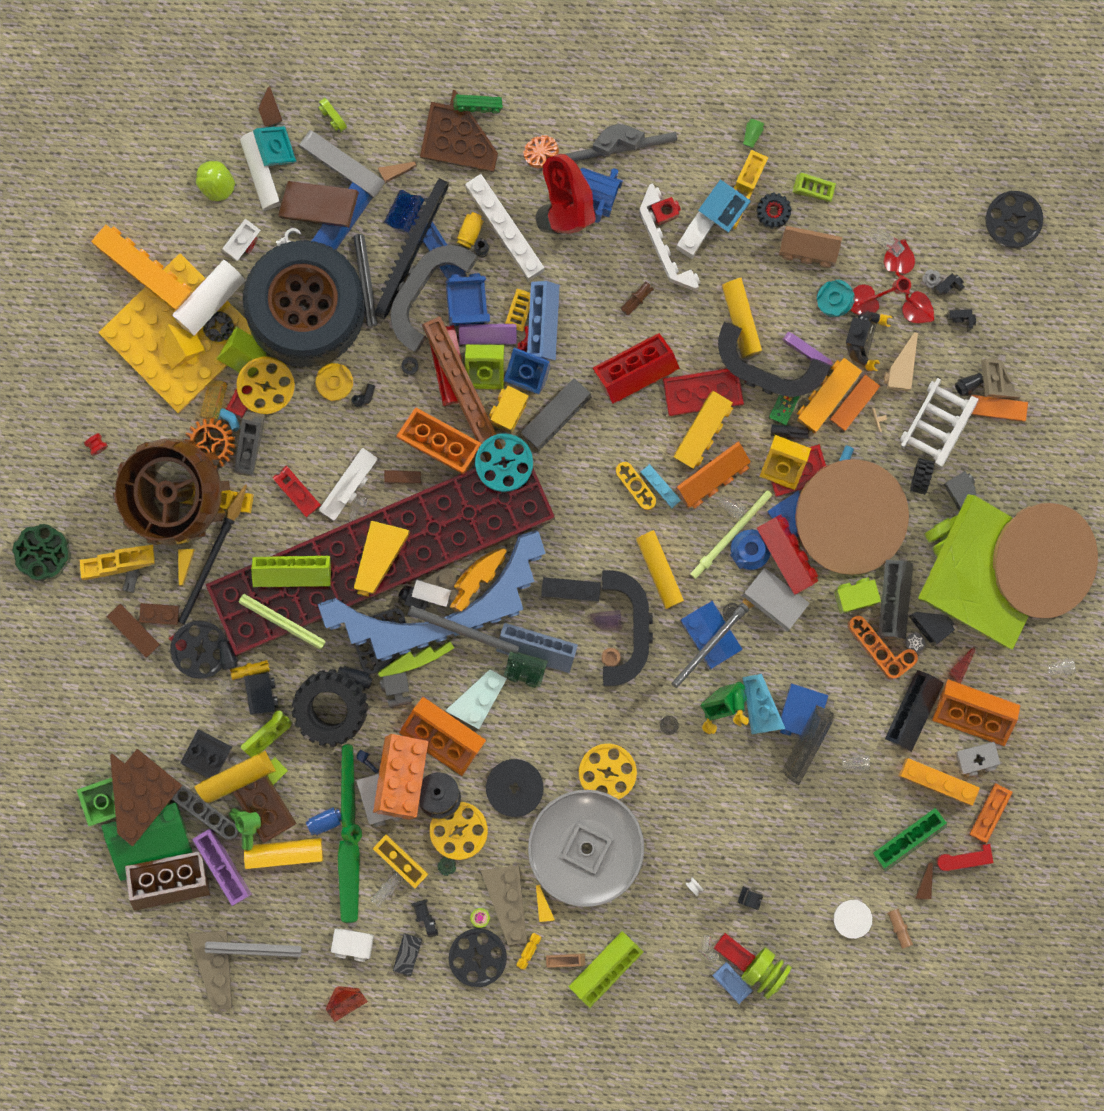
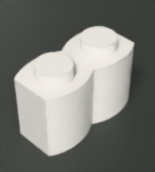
(352, 944)

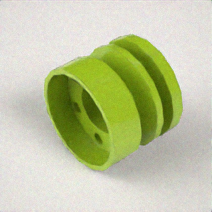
(766, 973)

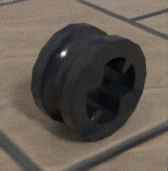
(405, 362)

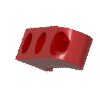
(947, 862)

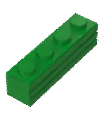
(477, 103)

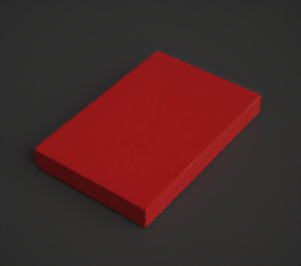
(814, 463)

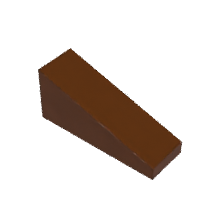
(402, 477)
(925, 888)

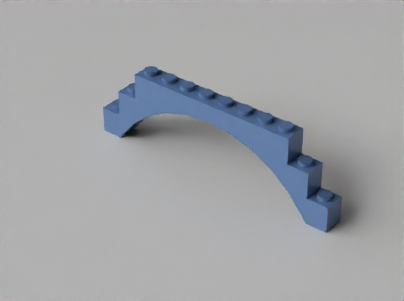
(496, 602)

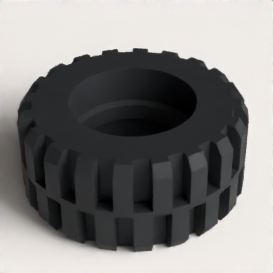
(316, 728)

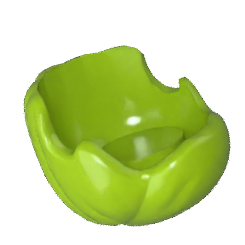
(215, 180)

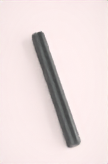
(365, 279)

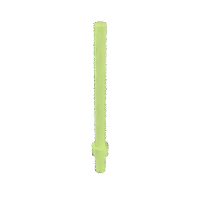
(707, 560)

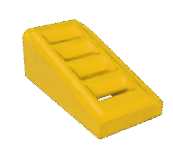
(525, 294)

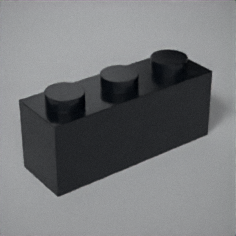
(570, 590)

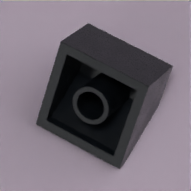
(933, 626)
(260, 694)

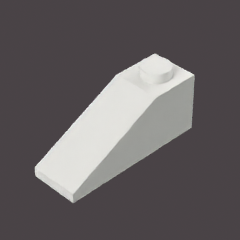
(695, 235)

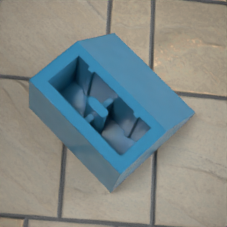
(724, 205)

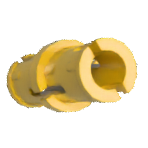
(249, 669)

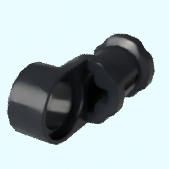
(422, 914)

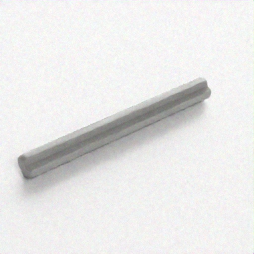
(253, 949)

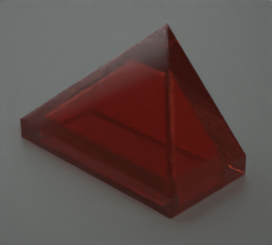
(344, 1001)

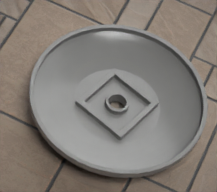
(558, 842)

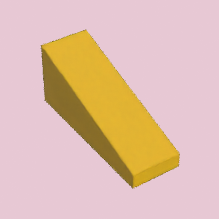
(184, 560)
(543, 908)

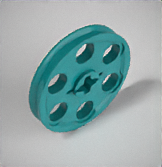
(508, 454)

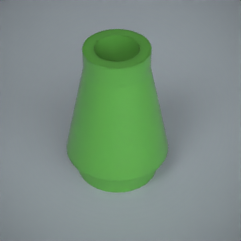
(753, 131)

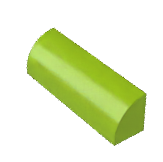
(291, 571)
(606, 969)

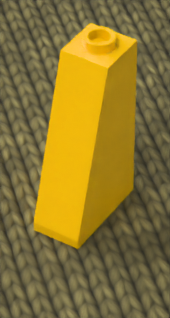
(378, 555)

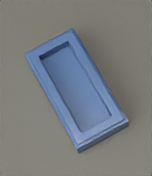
(732, 982)

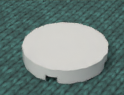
(852, 919)

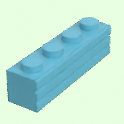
(660, 486)

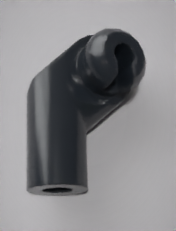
(364, 398)

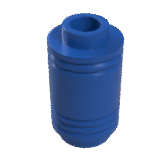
(324, 821)

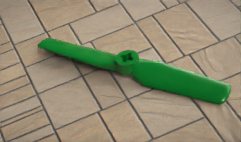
(348, 848)

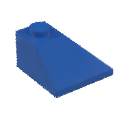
(527, 371)

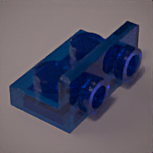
(403, 211)

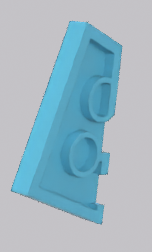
(760, 706)

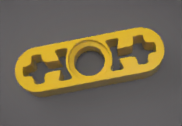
(623, 477)

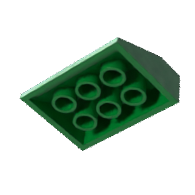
(161, 840)

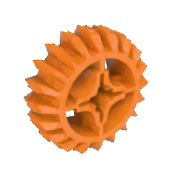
(218, 442)

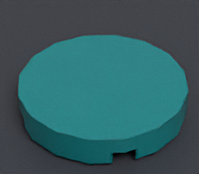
(835, 298)

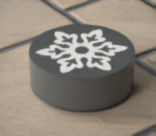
(915, 642)

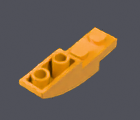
(480, 571)

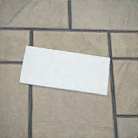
(431, 593)

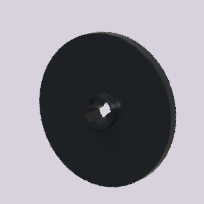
(502, 797)

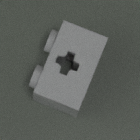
(986, 751)

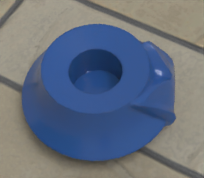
(749, 550)

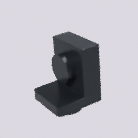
(946, 286)
(959, 316)
(405, 598)

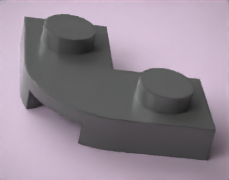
(617, 135)

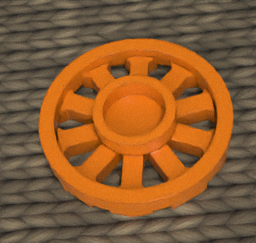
(540, 151)

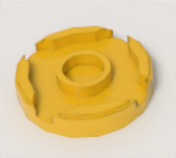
(329, 384)

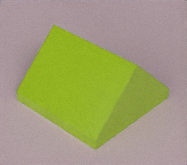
(240, 350)

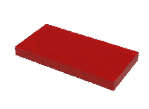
(689, 392)

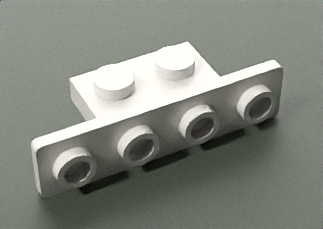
(345, 489)

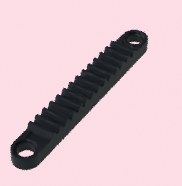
(412, 247)

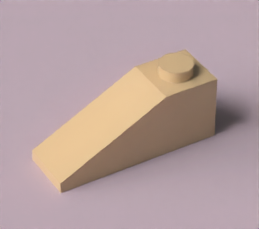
(901, 372)

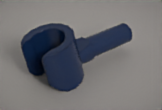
(362, 757)

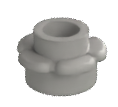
(931, 283)

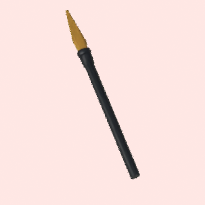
(232, 513)

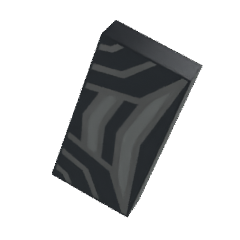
(407, 954)

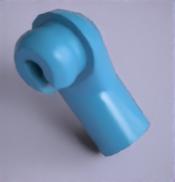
(231, 418)

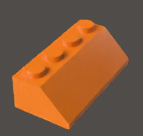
(439, 441)
(713, 475)
(976, 712)
(446, 737)

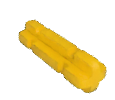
(528, 951)

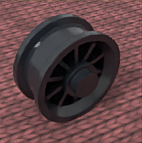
(439, 795)

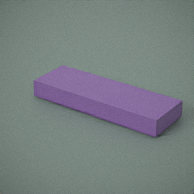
(487, 334)

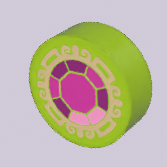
(480, 917)

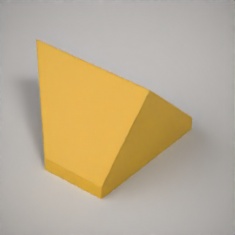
(180, 346)

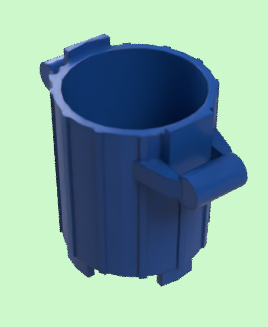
(603, 190)

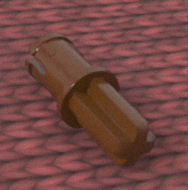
(637, 298)

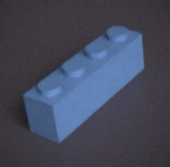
(543, 319)

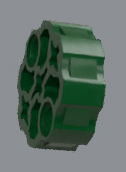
(54, 539)

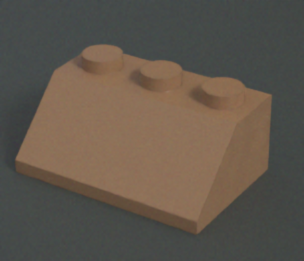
(810, 246)

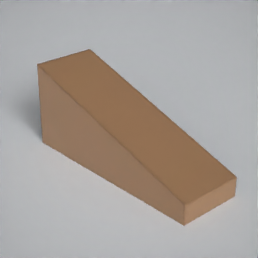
(391, 172)
(565, 960)

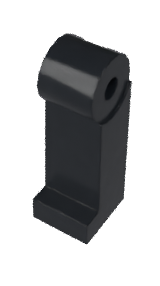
(750, 898)

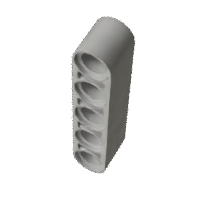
(341, 162)

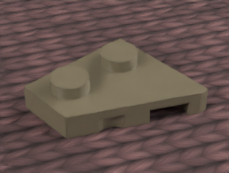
(997, 381)

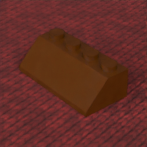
(167, 880)

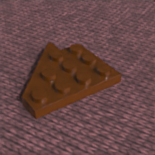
(457, 139)
(139, 794)

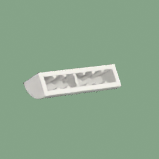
(260, 173)
(208, 297)

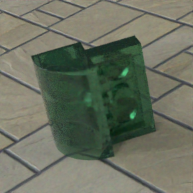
(525, 669)

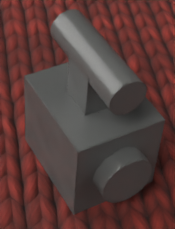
(396, 685)

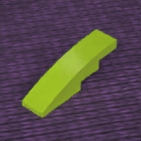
(409, 661)

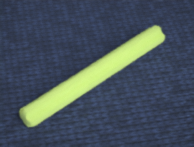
(282, 621)

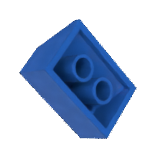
(702, 626)

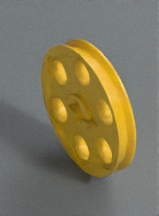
(261, 378)
(615, 765)
(459, 841)

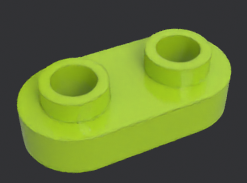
(327, 109)

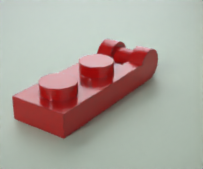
(297, 492)

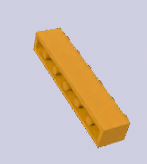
(140, 267)

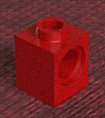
(662, 218)

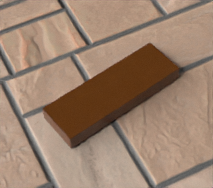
(133, 630)

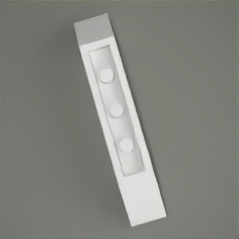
(685, 279)

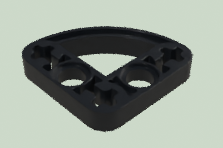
(379, 665)

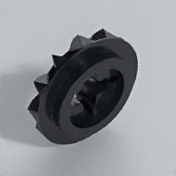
(226, 329)

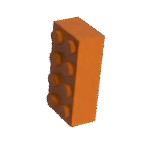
(400, 776)

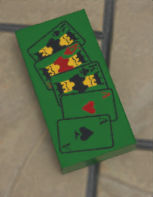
(783, 409)

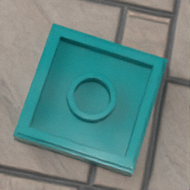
(274, 146)

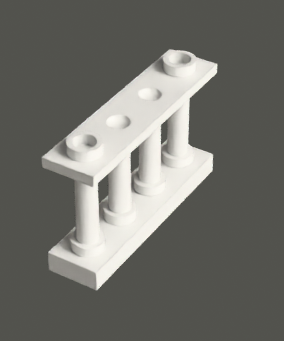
(948, 438)

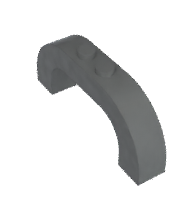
(415, 283)

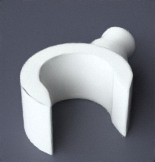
(285, 239)

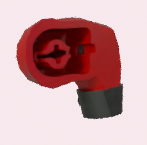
(569, 197)

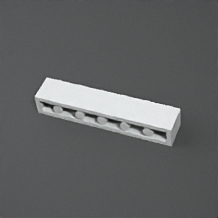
(504, 227)

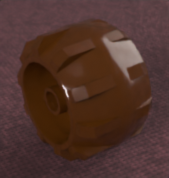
(136, 497)

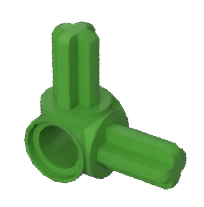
(246, 824)

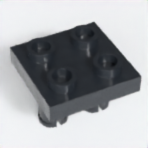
(206, 754)

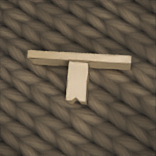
(878, 419)

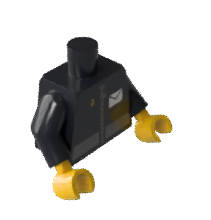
(861, 336)

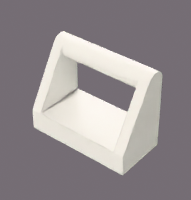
(240, 240)

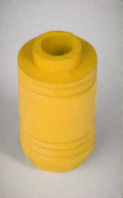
(470, 230)

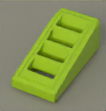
(813, 194)

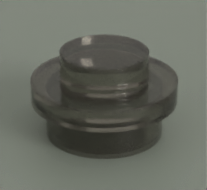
(728, 610)
(669, 725)

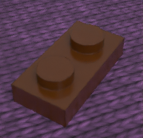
(159, 614)

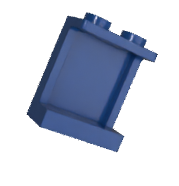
(466, 299)

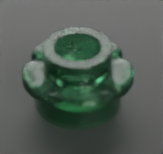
(446, 871)

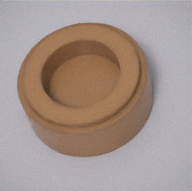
(610, 657)

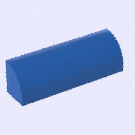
(334, 235)

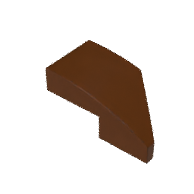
(268, 109)

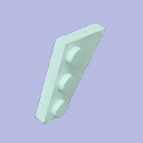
(478, 699)

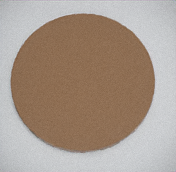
(852, 516)
(1045, 560)

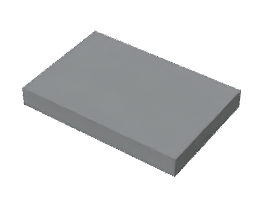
(775, 599)

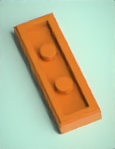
(855, 402)
(1000, 408)
(990, 813)

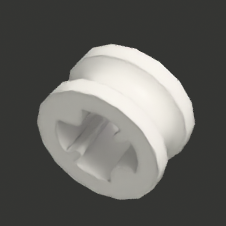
(694, 887)

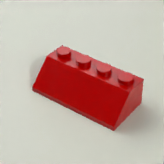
(636, 368)

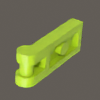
(267, 734)

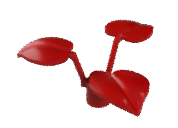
(916, 308)

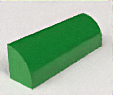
(910, 839)

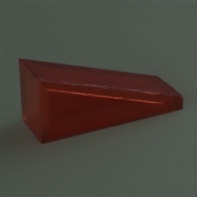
(961, 667)

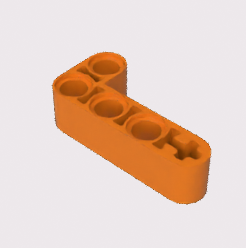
(878, 644)

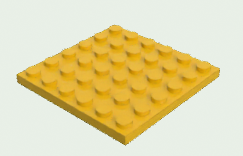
(140, 336)

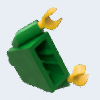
(724, 703)

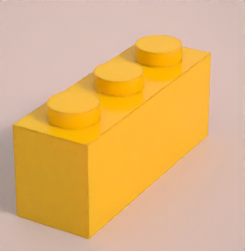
(400, 861)

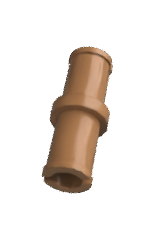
(900, 928)

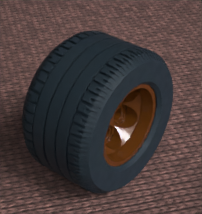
(305, 265)

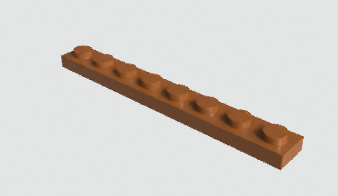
(460, 382)

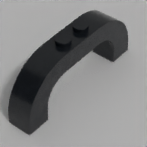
(755, 376)
(626, 584)

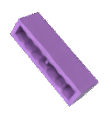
(222, 866)

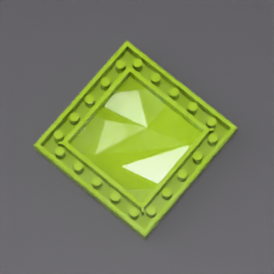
(964, 576)

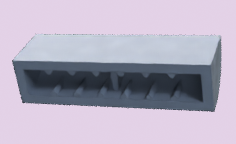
(555, 651)

